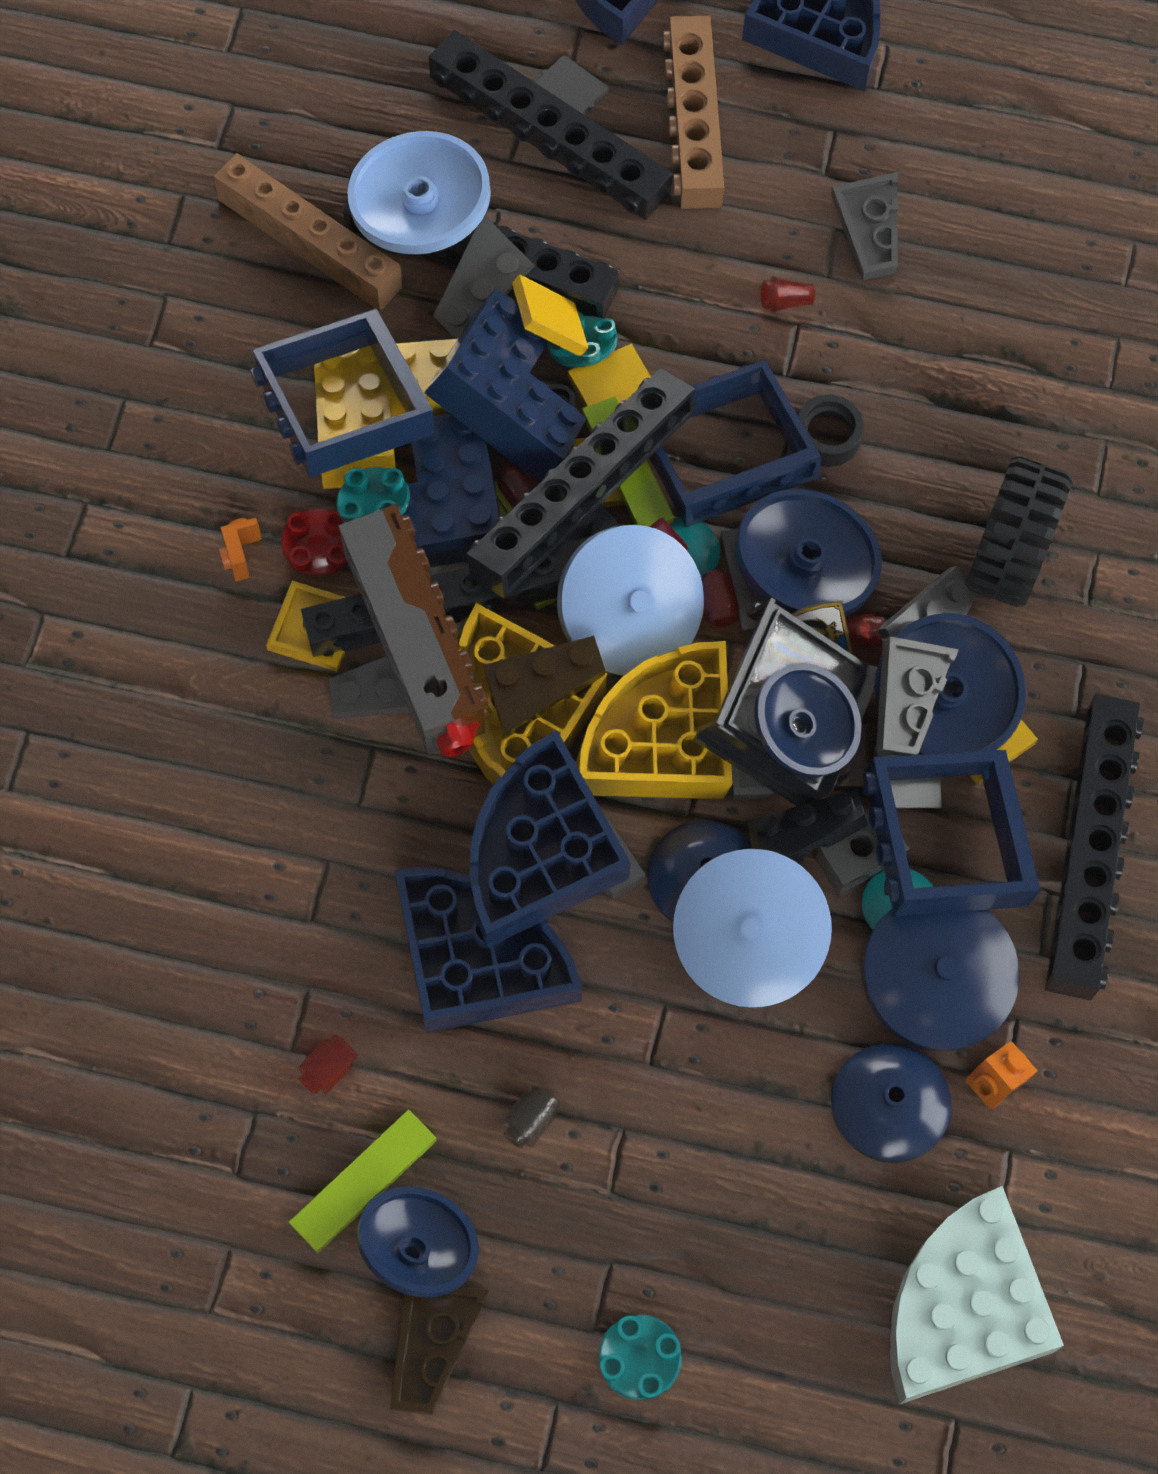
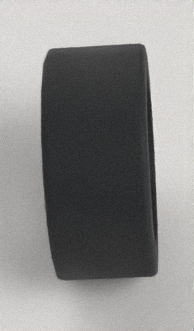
(844, 410)

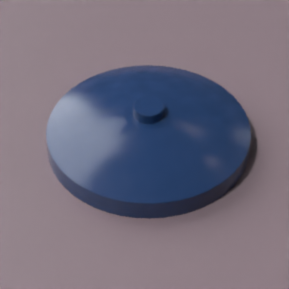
(807, 551)
(982, 687)
(941, 977)

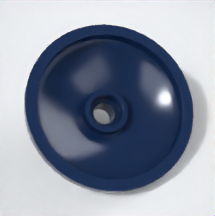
(822, 707)
(682, 854)
(877, 1124)
(421, 1226)

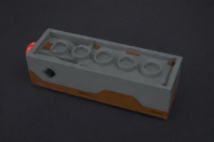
(415, 630)

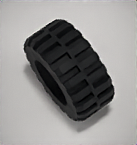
(1019, 531)

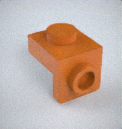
(236, 534)
(1000, 1075)

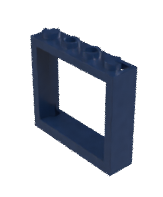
(327, 343)
(754, 483)
(1007, 819)

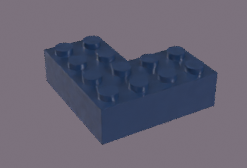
(496, 396)
(454, 492)

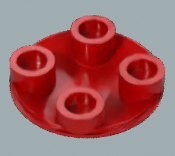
(314, 542)

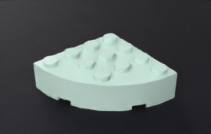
(969, 1303)

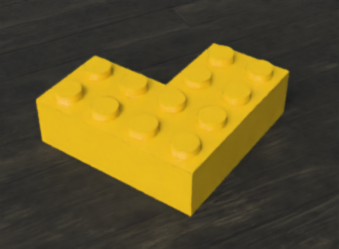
(357, 393)

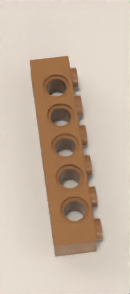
(694, 89)
(308, 232)

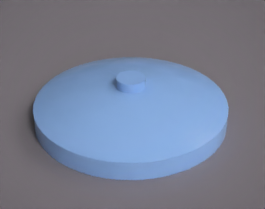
(419, 192)
(632, 594)
(752, 928)

